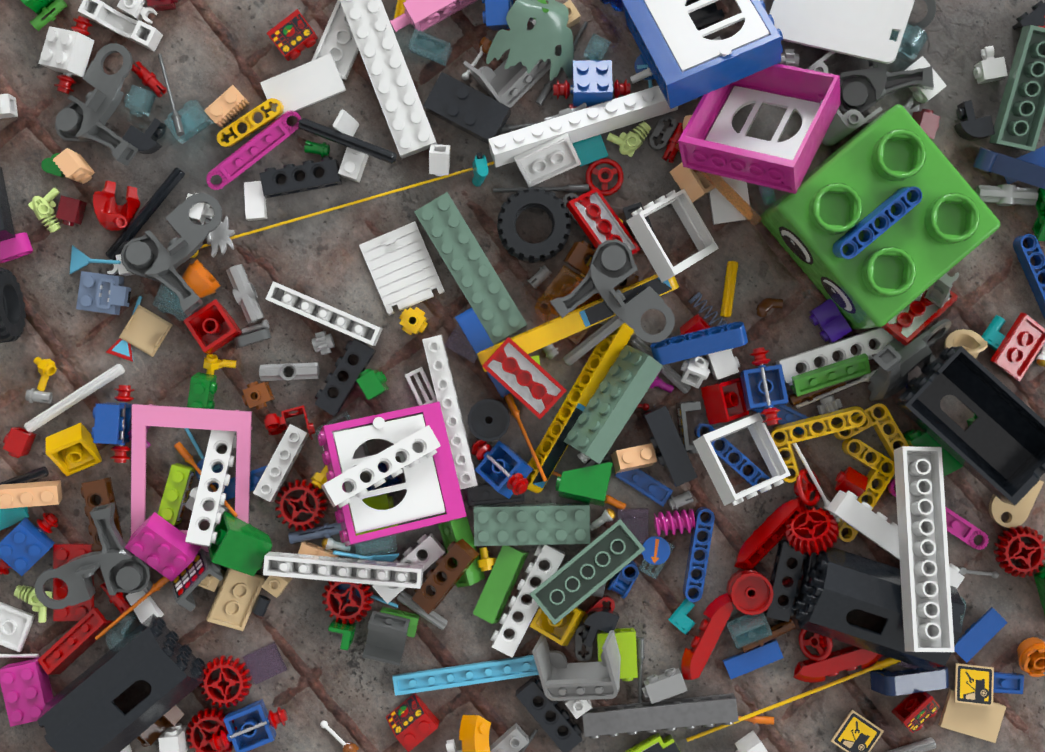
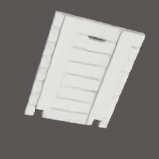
(402, 269)

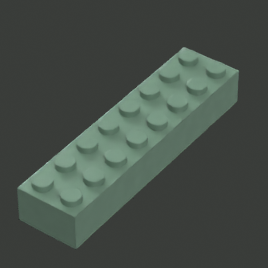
(470, 268)

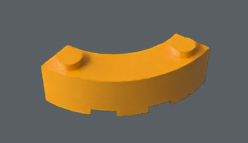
(474, 733)

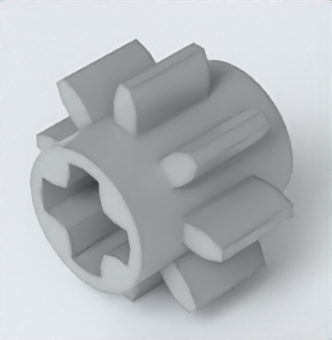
(789, 58)
(323, 342)
(829, 404)

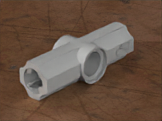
(1007, 195)
(245, 293)
(276, 372)

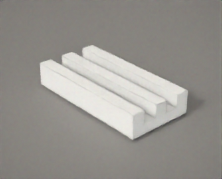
(414, 373)

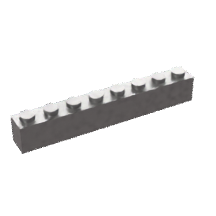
(660, 715)

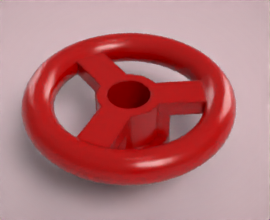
(610, 172)
(804, 488)
(818, 642)

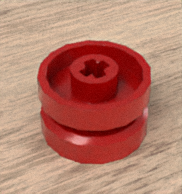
(750, 602)

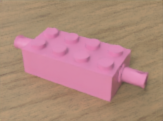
(426, 13)

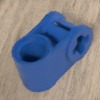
(622, 582)

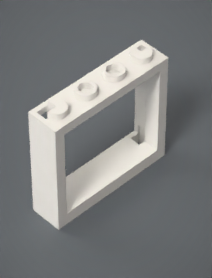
(690, 220)
(766, 447)

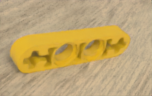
(251, 125)

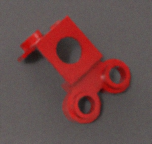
(277, 425)

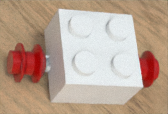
(67, 52)

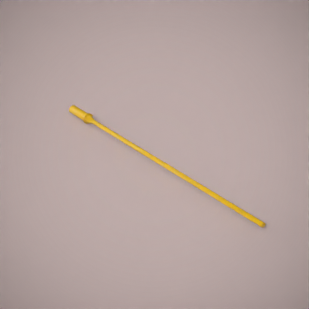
(877, 666)

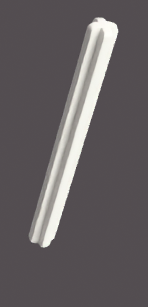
(74, 398)

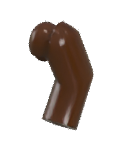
(766, 304)

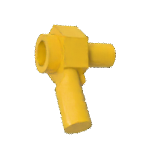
(212, 363)
(46, 368)
(320, 478)
(485, 562)

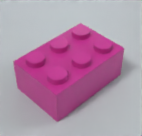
(162, 547)
(25, 691)

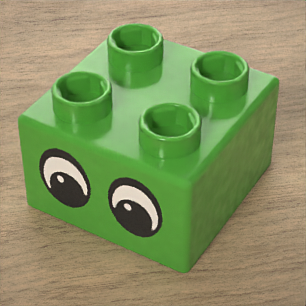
(909, 254)

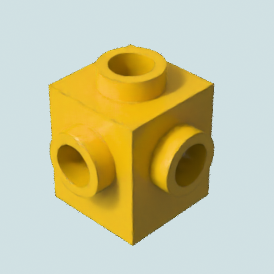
(420, 324)

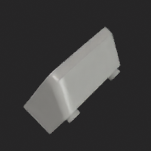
(512, 83)
(842, 123)
(578, 680)

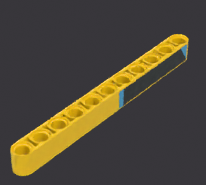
(578, 319)
(595, 370)

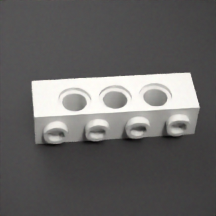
(281, 463)
(427, 543)

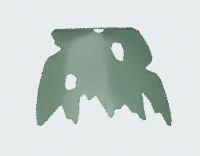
(539, 42)

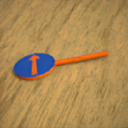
(656, 550)

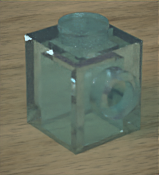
(596, 48)
(139, 101)

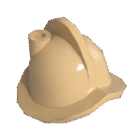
(968, 339)

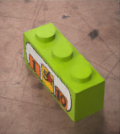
(176, 493)

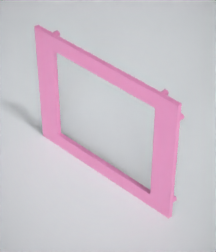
(194, 419)

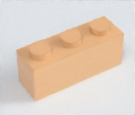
(30, 494)

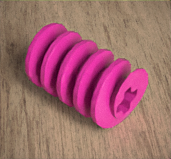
(674, 521)

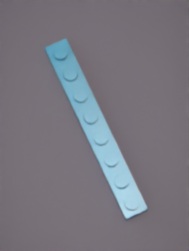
(464, 675)

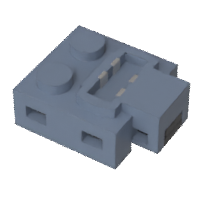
(102, 293)

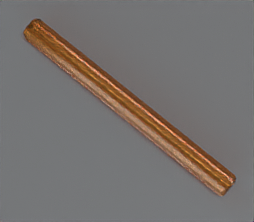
(732, 196)

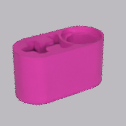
(15, 247)

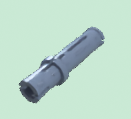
(326, 530)

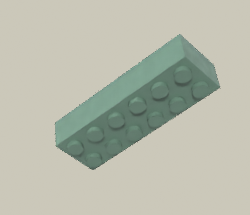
(1023, 99)
(613, 403)
(531, 524)
(587, 572)

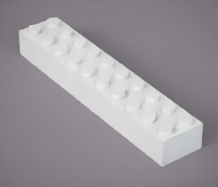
(389, 75)
(923, 550)

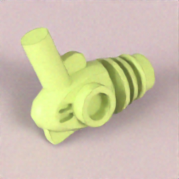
(632, 140)
(44, 210)
(28, 595)

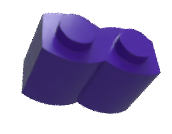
(829, 321)

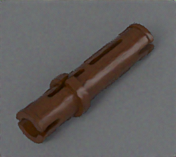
(794, 400)
(777, 630)

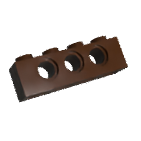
(576, 257)
(104, 489)
(465, 556)

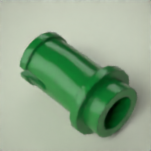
(317, 148)

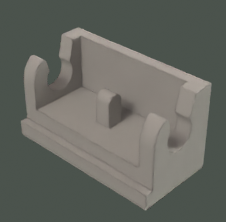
(940, 290)

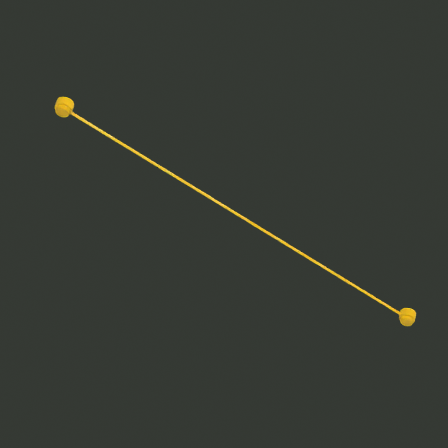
(344, 205)

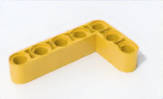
(878, 424)
(809, 432)
(875, 472)

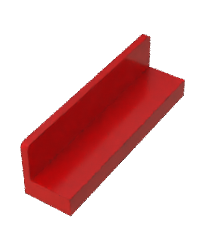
(74, 643)

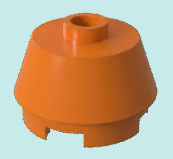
(200, 279)
(1032, 656)

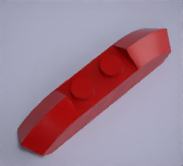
(767, 534)
(703, 645)
(837, 661)

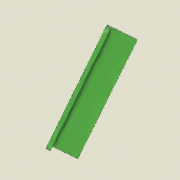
(830, 374)
(455, 531)
(500, 584)

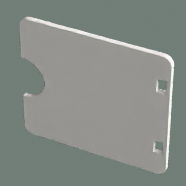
(845, 26)

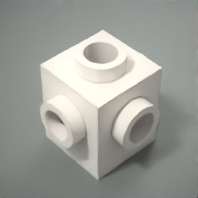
(695, 371)

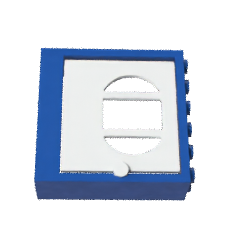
(702, 62)

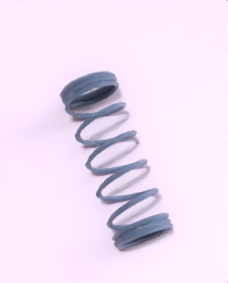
(700, 295)

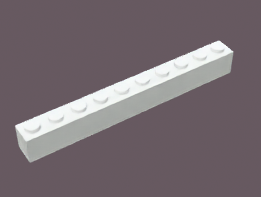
(581, 123)

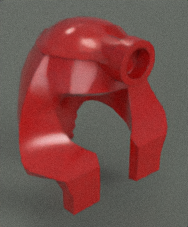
(111, 215)

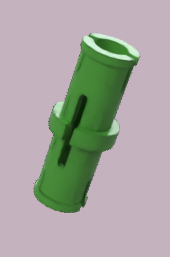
(38, 21)

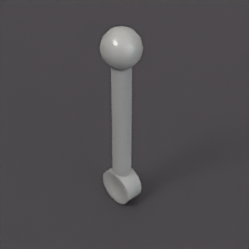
(963, 571)

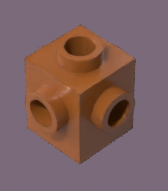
(264, 395)

